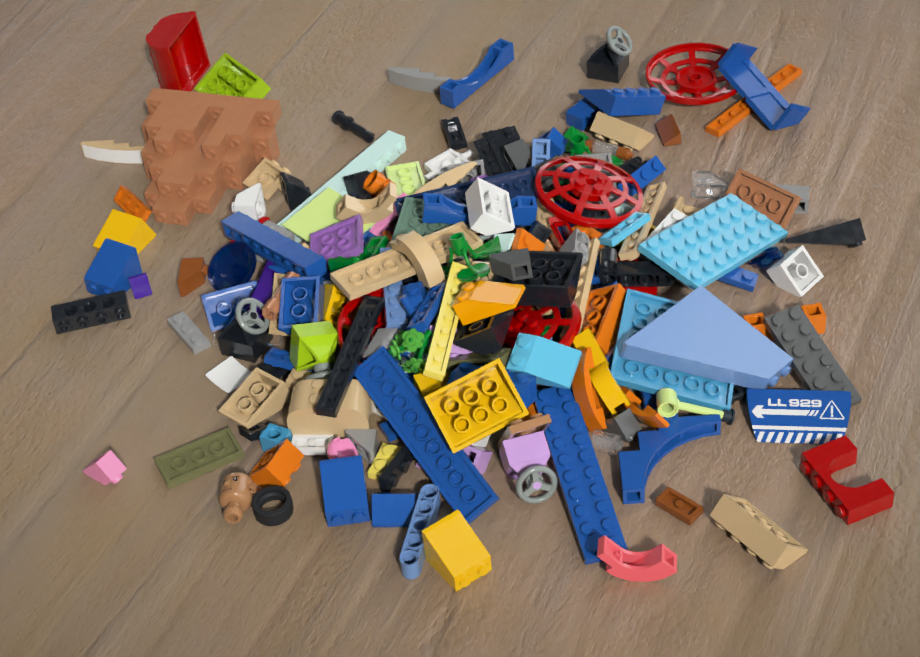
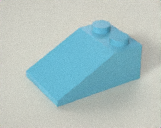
(547, 360)

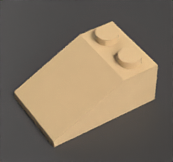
(256, 399)

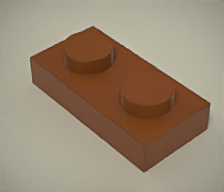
(679, 505)

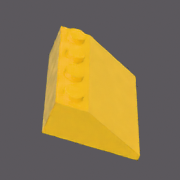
(476, 405)

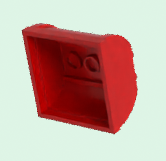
(178, 51)

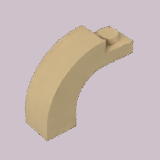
(371, 209)
(421, 256)

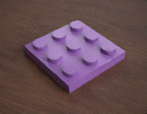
(339, 239)

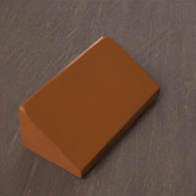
(668, 131)

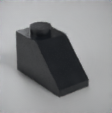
(294, 190)

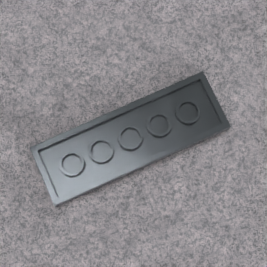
(810, 354)

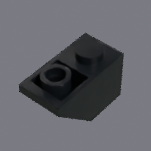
(355, 182)

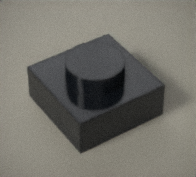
(252, 433)

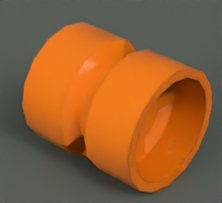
(376, 183)

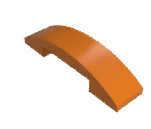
(584, 395)
(648, 415)

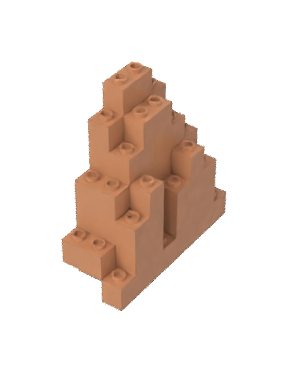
(201, 148)

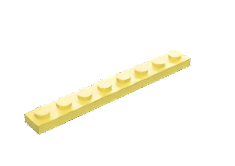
(445, 327)

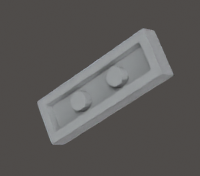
(188, 333)

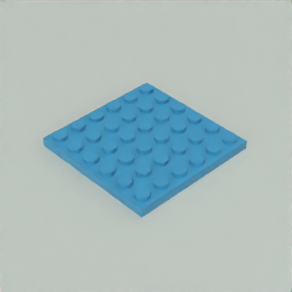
(637, 312)

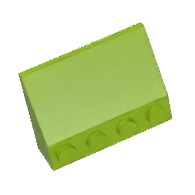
(232, 79)

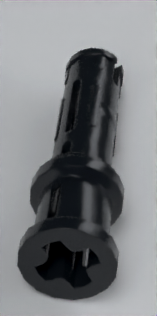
(347, 123)

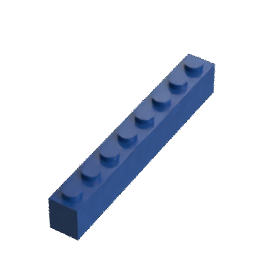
(274, 246)

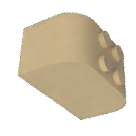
(354, 412)

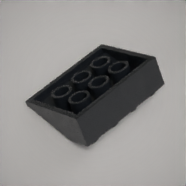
(553, 279)

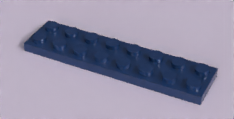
(515, 182)

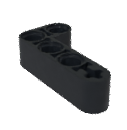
(632, 272)

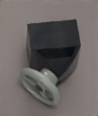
(610, 57)
(246, 333)

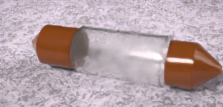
(597, 146)

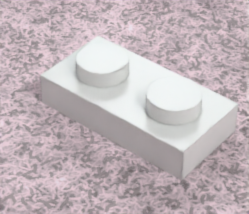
(312, 443)

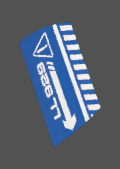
(798, 415)

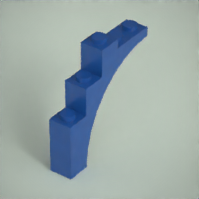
(654, 445)

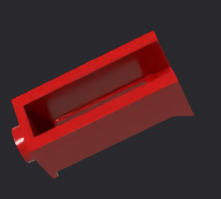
(555, 236)

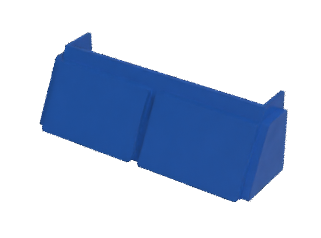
(758, 90)

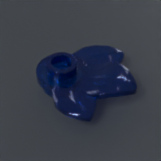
(770, 255)

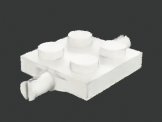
(440, 163)

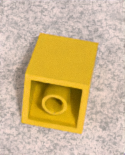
(126, 230)
(455, 551)

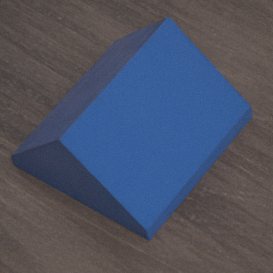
(393, 508)

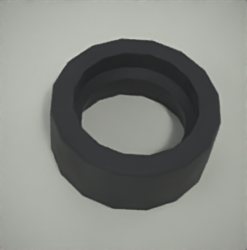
(275, 517)

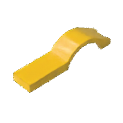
(601, 375)

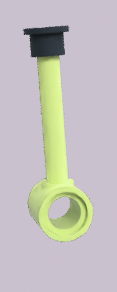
(669, 405)

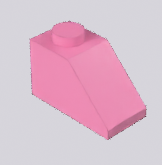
(105, 469)

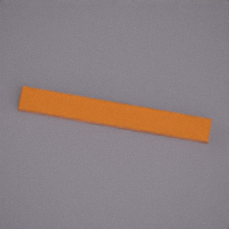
(742, 109)

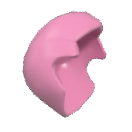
(341, 448)

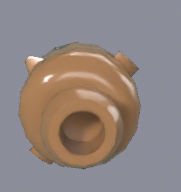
(236, 496)

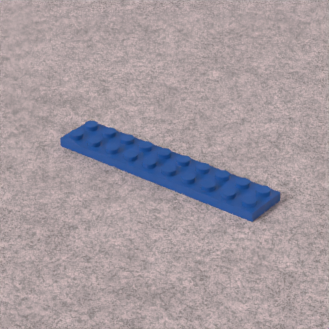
(414, 423)
(578, 472)

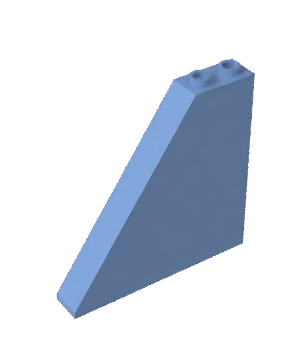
(710, 342)

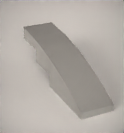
(415, 79)

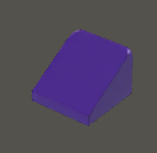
(140, 286)

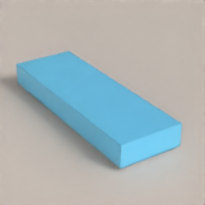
(624, 229)

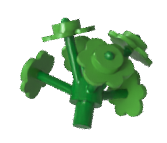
(411, 342)

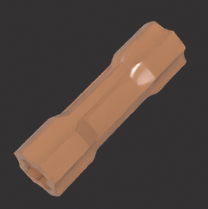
(272, 307)

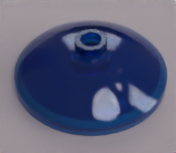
(232, 266)

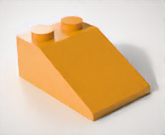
(486, 299)

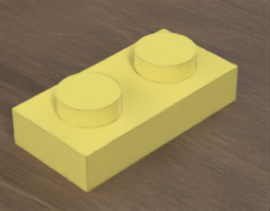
(382, 460)

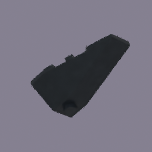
(838, 235)

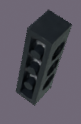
(90, 312)

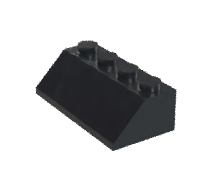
(486, 334)

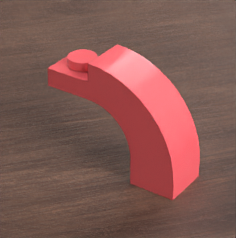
(637, 566)

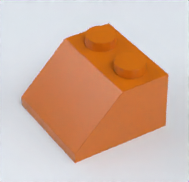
(277, 465)

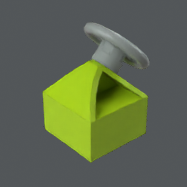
(313, 348)

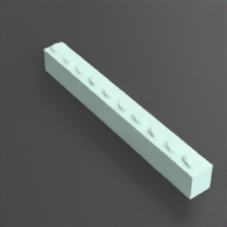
(375, 157)

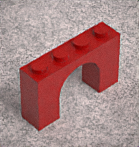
(848, 502)

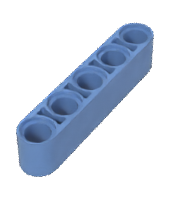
(424, 515)

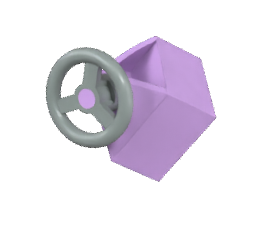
(525, 461)

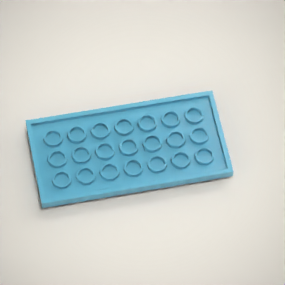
(712, 241)

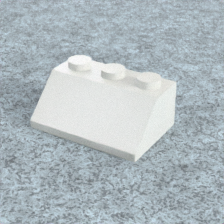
(489, 208)

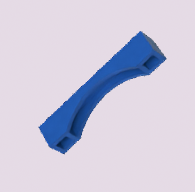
(456, 91)
(440, 209)

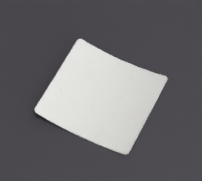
(228, 374)

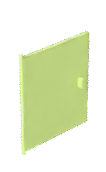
(317, 215)

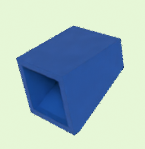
(112, 268)
(344, 491)

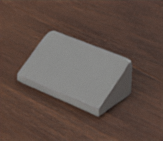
(380, 339)

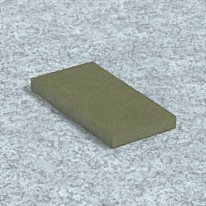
(199, 457)

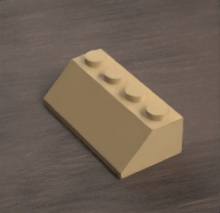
(757, 532)

